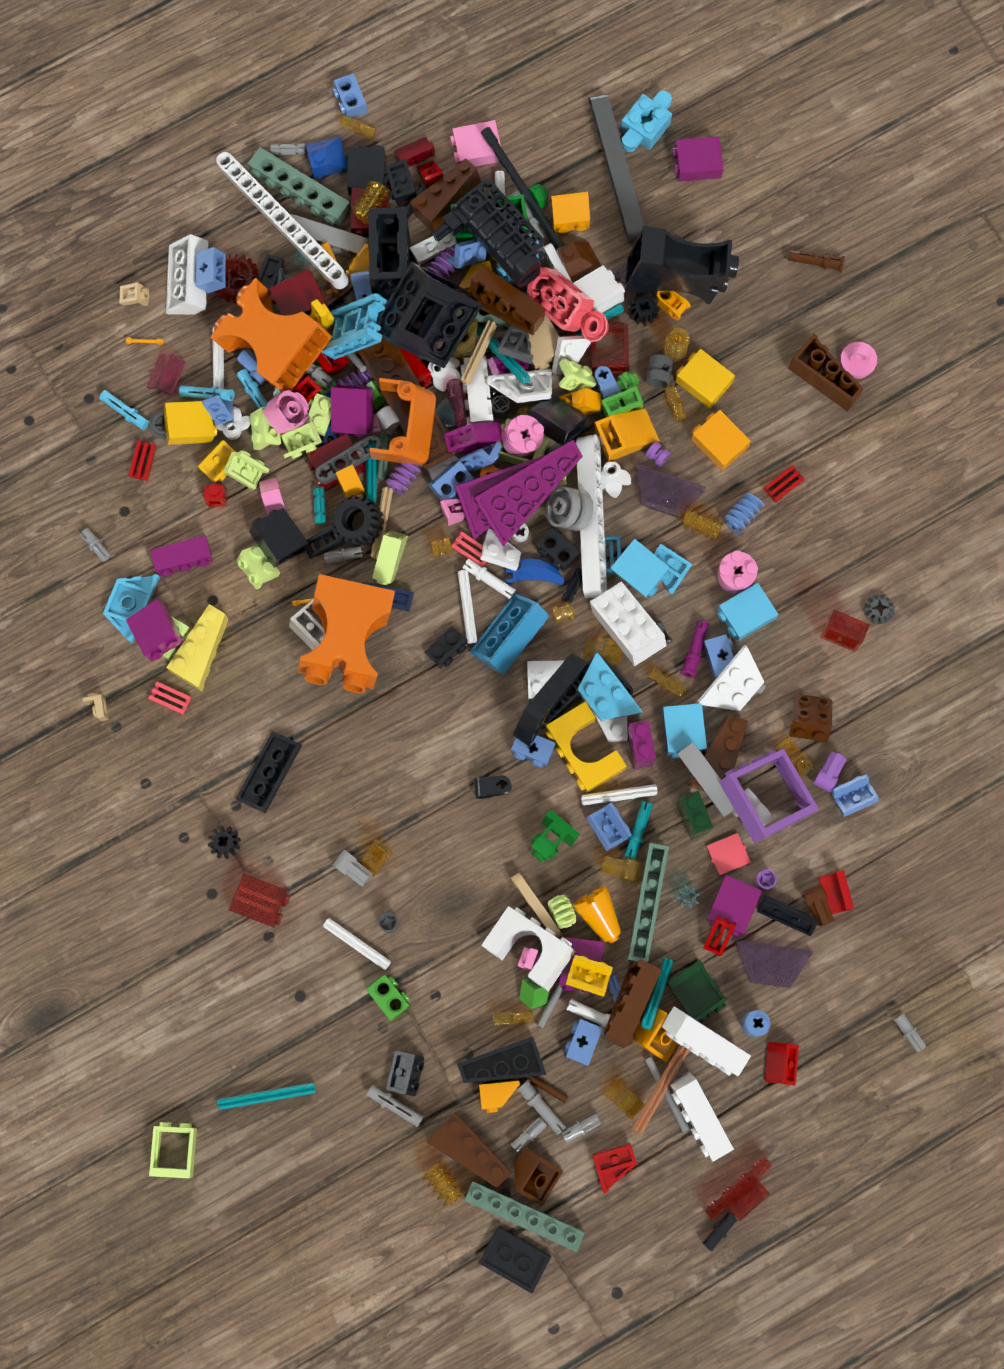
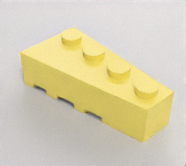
(197, 652)

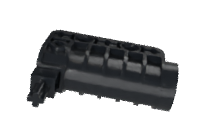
(497, 231)

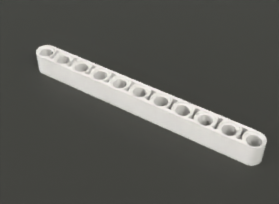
(242, 179)

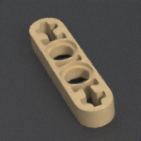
(535, 904)

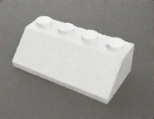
(182, 293)

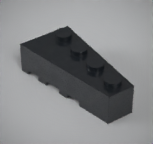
(508, 1062)

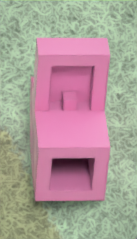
(529, 958)

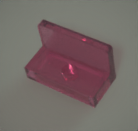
(166, 373)

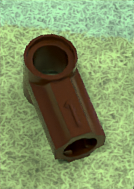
(817, 900)

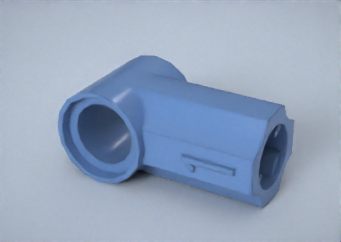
(249, 362)

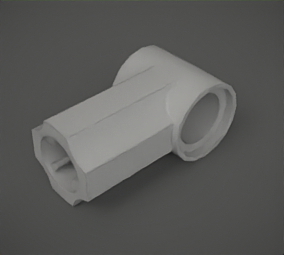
(388, 420)
(349, 866)

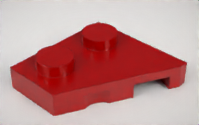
(613, 1165)

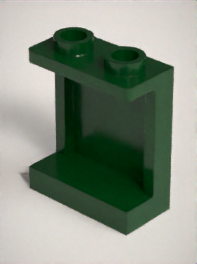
(697, 992)

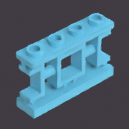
(346, 338)

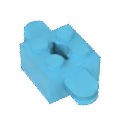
(646, 121)

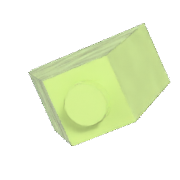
(389, 557)

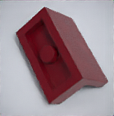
(416, 151)

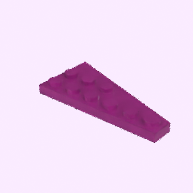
(472, 488)
(518, 496)

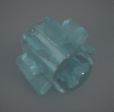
(690, 892)

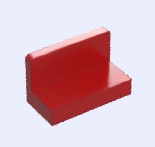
(837, 892)
(781, 1063)

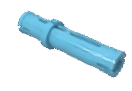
(252, 388)
(187, 391)
(108, 398)

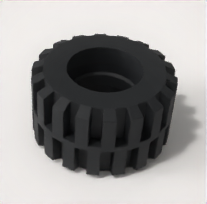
(345, 515)

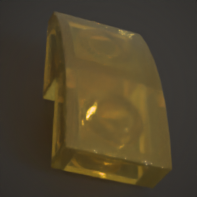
(797, 757)

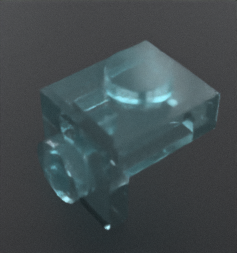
(445, 412)

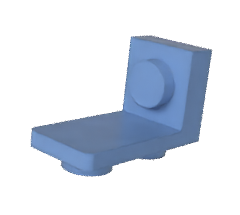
(219, 409)

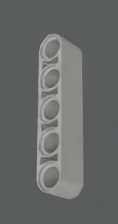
(339, 240)

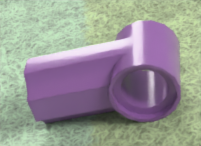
(829, 774)

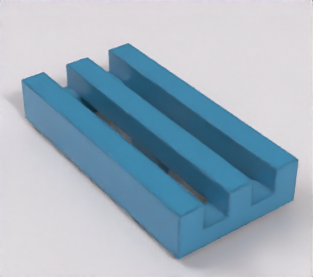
(611, 539)

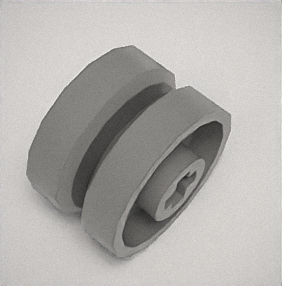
(569, 508)

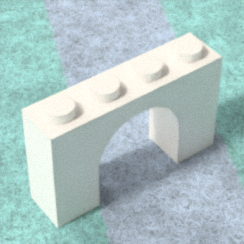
(554, 954)

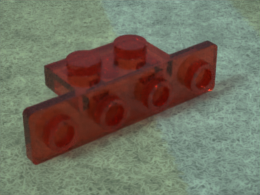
(744, 1195)

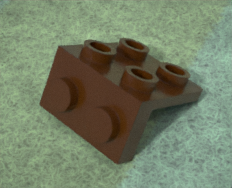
(811, 718)

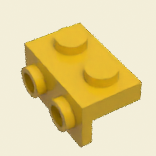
(215, 462)
(589, 975)

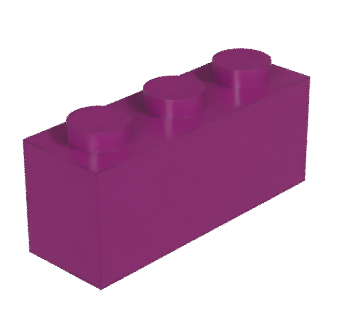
(182, 556)

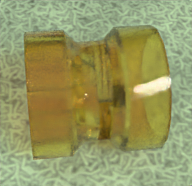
(441, 546)
(563, 612)

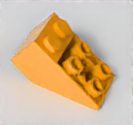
(625, 433)

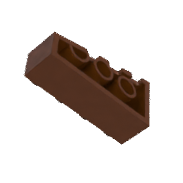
(725, 748)

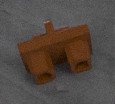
(332, 294)

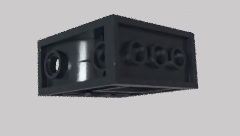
(388, 248)
(422, 313)

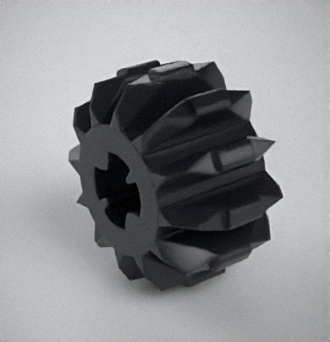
(650, 309)
(217, 842)

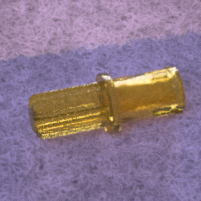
(358, 126)
(675, 403)
(667, 682)
(513, 1017)

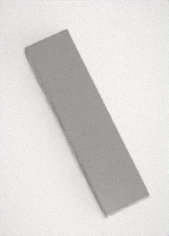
(706, 778)

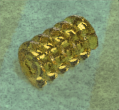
(368, 199)
(676, 344)
(702, 523)
(443, 1185)

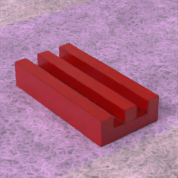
(146, 445)
(796, 474)
(725, 923)

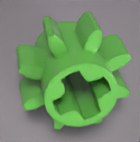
(628, 381)

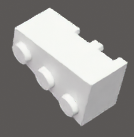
(308, 626)

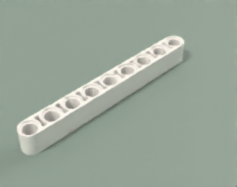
(593, 535)

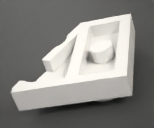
(614, 729)

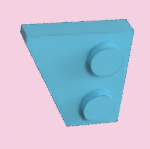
(677, 564)

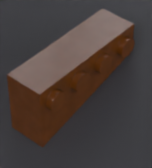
(437, 199)
(506, 301)
(825, 373)
(631, 1003)
(466, 1148)

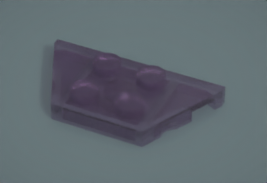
(666, 492)
(771, 963)

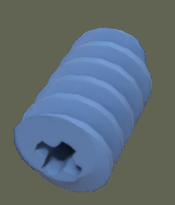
(742, 511)
(763, 1023)

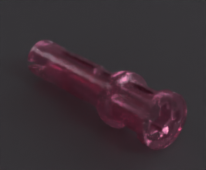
(456, 397)

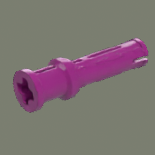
(692, 657)

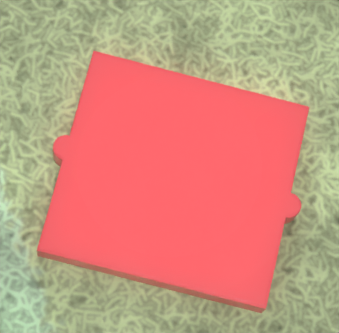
(728, 854)

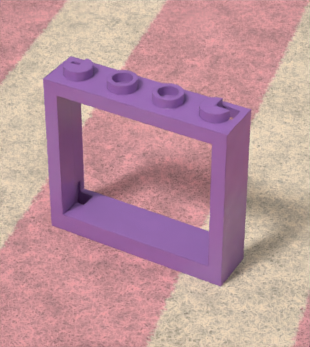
(744, 807)

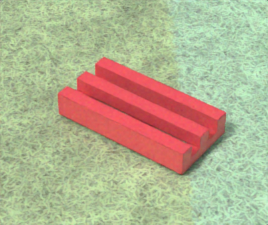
(454, 546)
(156, 691)

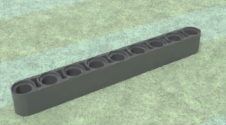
(617, 166)

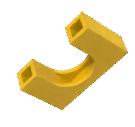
(588, 774)

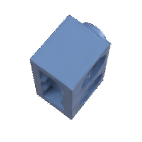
(351, 96)
(448, 477)

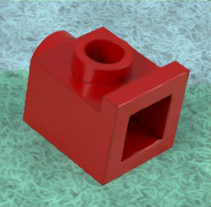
(215, 495)

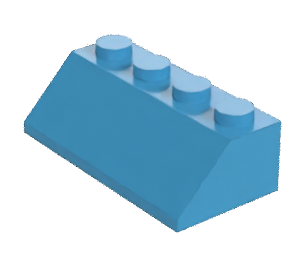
(509, 633)

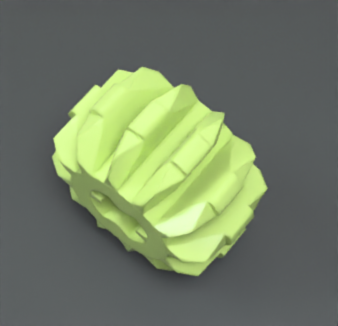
(562, 911)

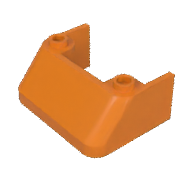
(416, 444)

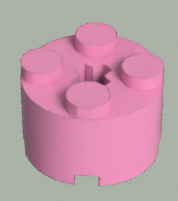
(286, 411)
(531, 431)
(735, 562)

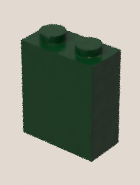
(694, 815)

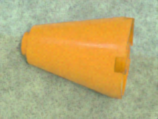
(599, 914)

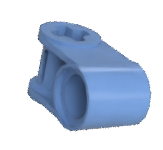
(361, 284)
(607, 386)

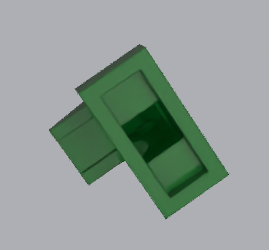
(543, 847)

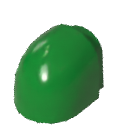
(540, 195)

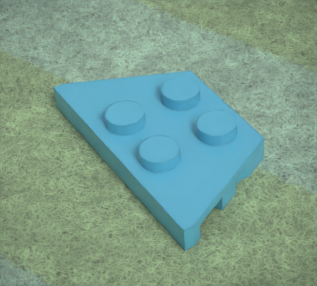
(127, 599)
(606, 693)

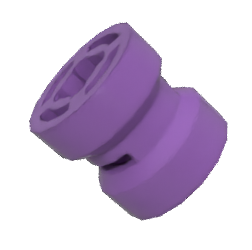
(658, 454)
(763, 877)

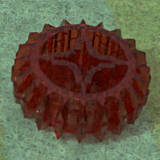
(237, 265)

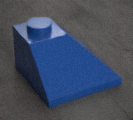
(327, 157)

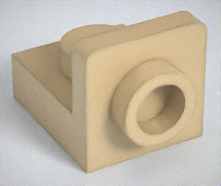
(134, 294)
(100, 707)

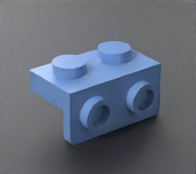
(467, 253)
(481, 457)
(854, 795)
(609, 826)

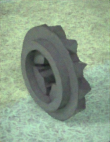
(155, 421)
(874, 615)

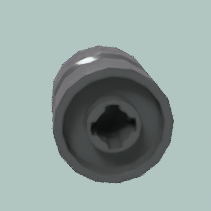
(659, 371)

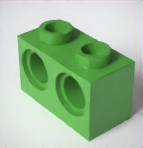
(622, 402)
(384, 1001)

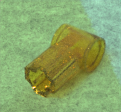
(626, 869)

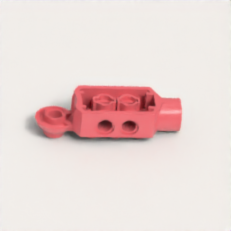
(567, 304)

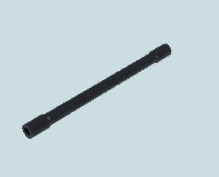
(493, 142)

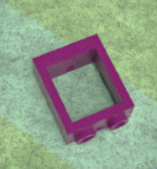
(473, 437)

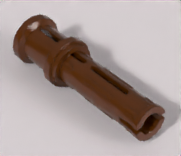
(825, 261)

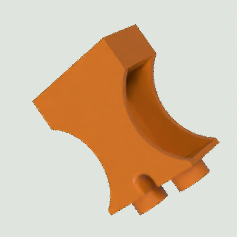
(281, 343)
(349, 617)

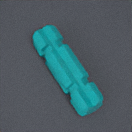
(319, 505)

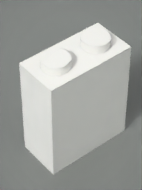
(602, 289)

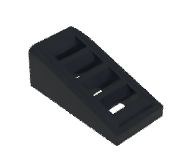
(326, 546)

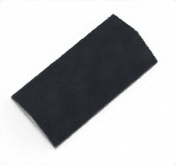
(268, 772)

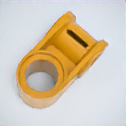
(674, 305)

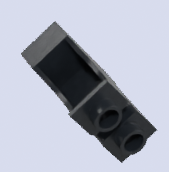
(671, 264)

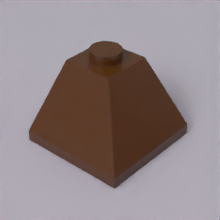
(578, 259)
(535, 1176)

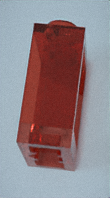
(614, 365)
(844, 626)

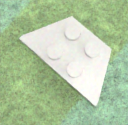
(537, 389)
(734, 684)

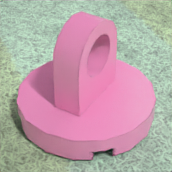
(858, 359)

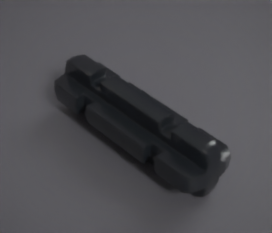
(573, 585)

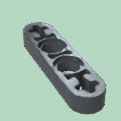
(346, 457)

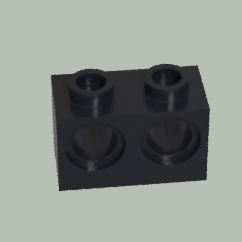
(561, 547)

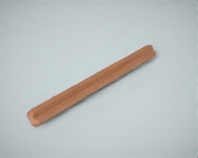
(660, 1089)

